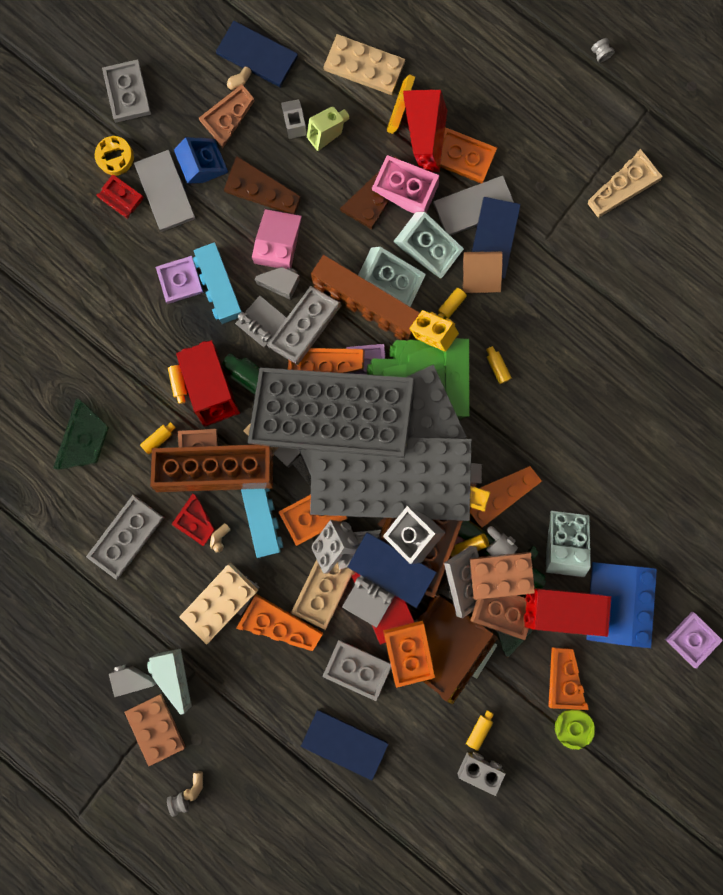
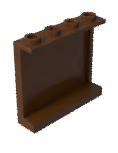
(454, 647)

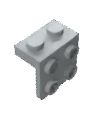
(332, 543)

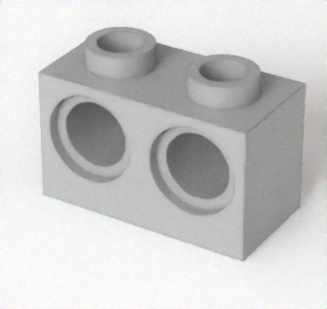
(478, 777)

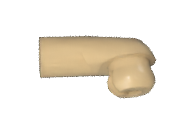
(236, 80)
(216, 538)
(192, 794)

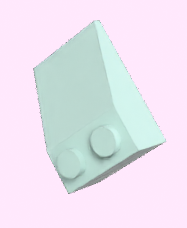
(428, 244)
(392, 275)
(170, 676)

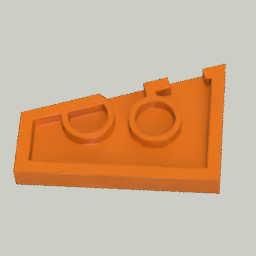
(565, 684)

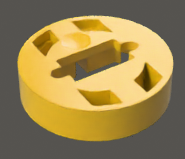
(108, 145)

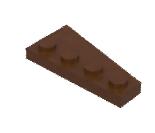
(257, 187)
(366, 204)

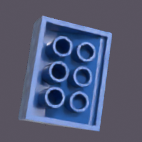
(631, 602)

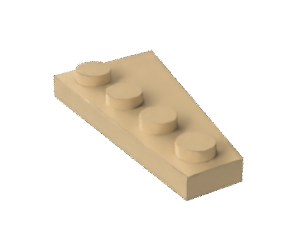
(631, 180)

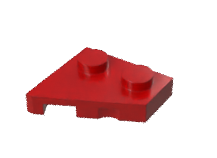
(194, 521)

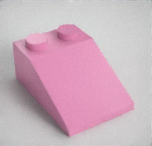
(406, 185)
(276, 239)

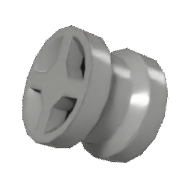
(602, 50)
(177, 804)

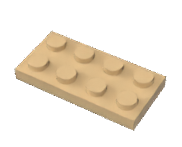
(364, 64)
(218, 603)

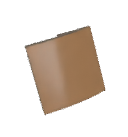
(482, 272)

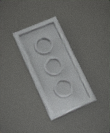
(164, 190)
(463, 208)
(304, 325)
(125, 537)

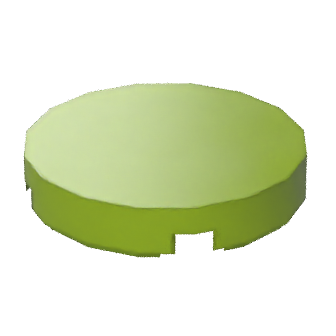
(574, 729)

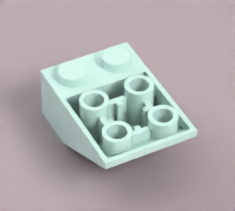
(568, 544)

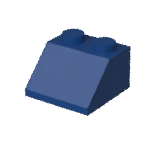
(200, 159)

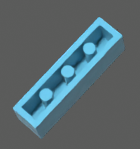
(218, 283)
(261, 522)

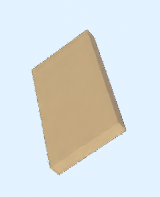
(321, 595)

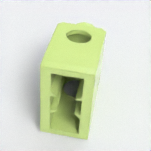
(326, 126)

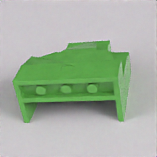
(416, 355)

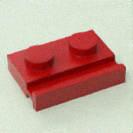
(120, 196)

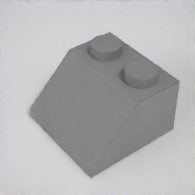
(413, 535)

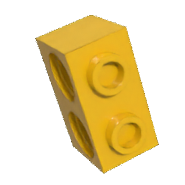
(434, 330)

